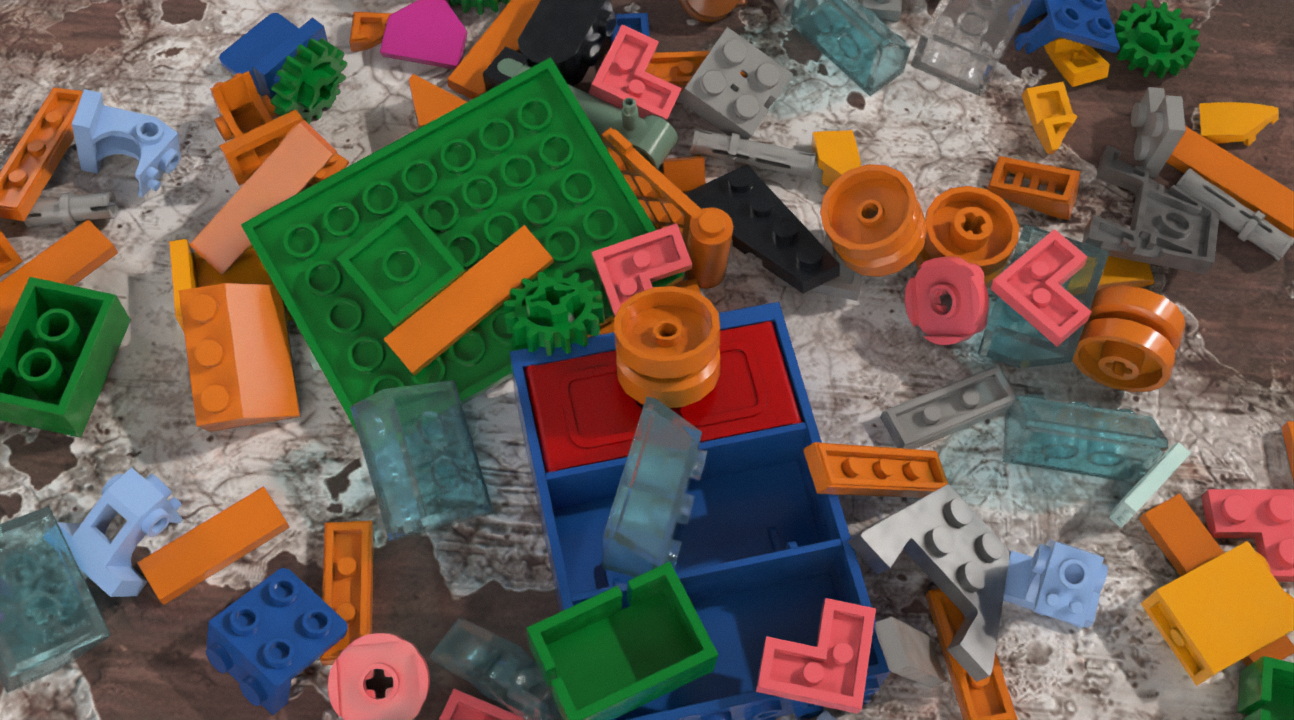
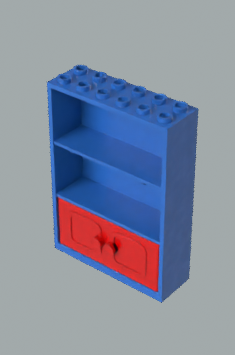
(758, 533)

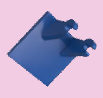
(1073, 20)

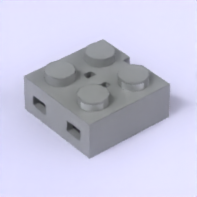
(728, 98)

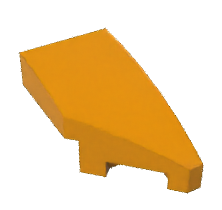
(1049, 113)
(1235, 121)
(835, 153)

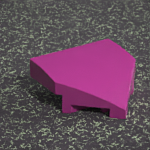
(425, 34)

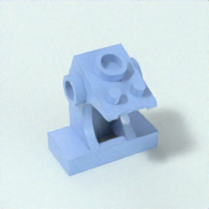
(111, 130)
(147, 512)
(1063, 577)

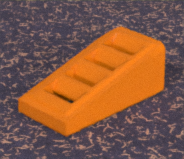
(1043, 201)

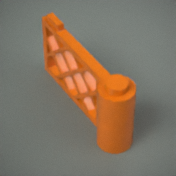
(704, 231)

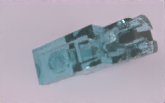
(496, 670)

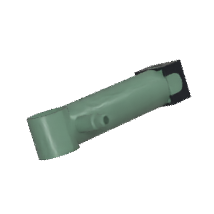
(650, 136)

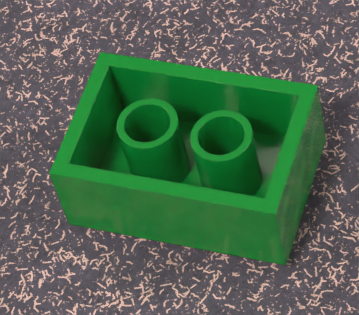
(58, 355)

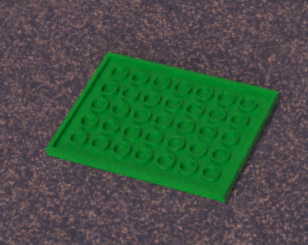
(475, 181)

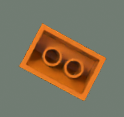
(238, 355)

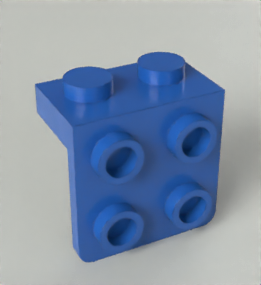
(266, 47)
(272, 637)

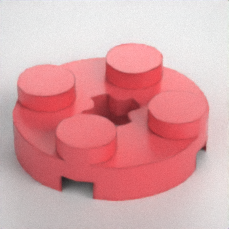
(968, 296)
(358, 663)

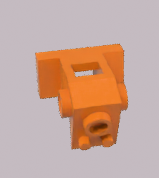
(249, 124)

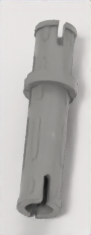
(752, 153)
(1244, 221)

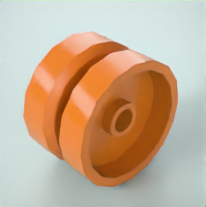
(874, 220)
(973, 227)
(1130, 339)
(667, 346)

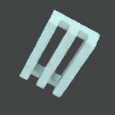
(1149, 484)

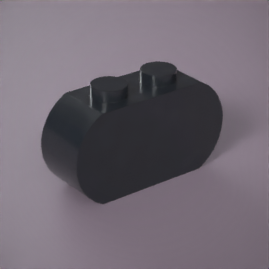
(569, 34)

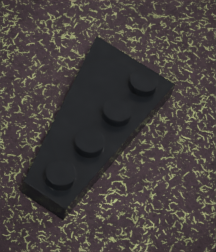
(768, 229)

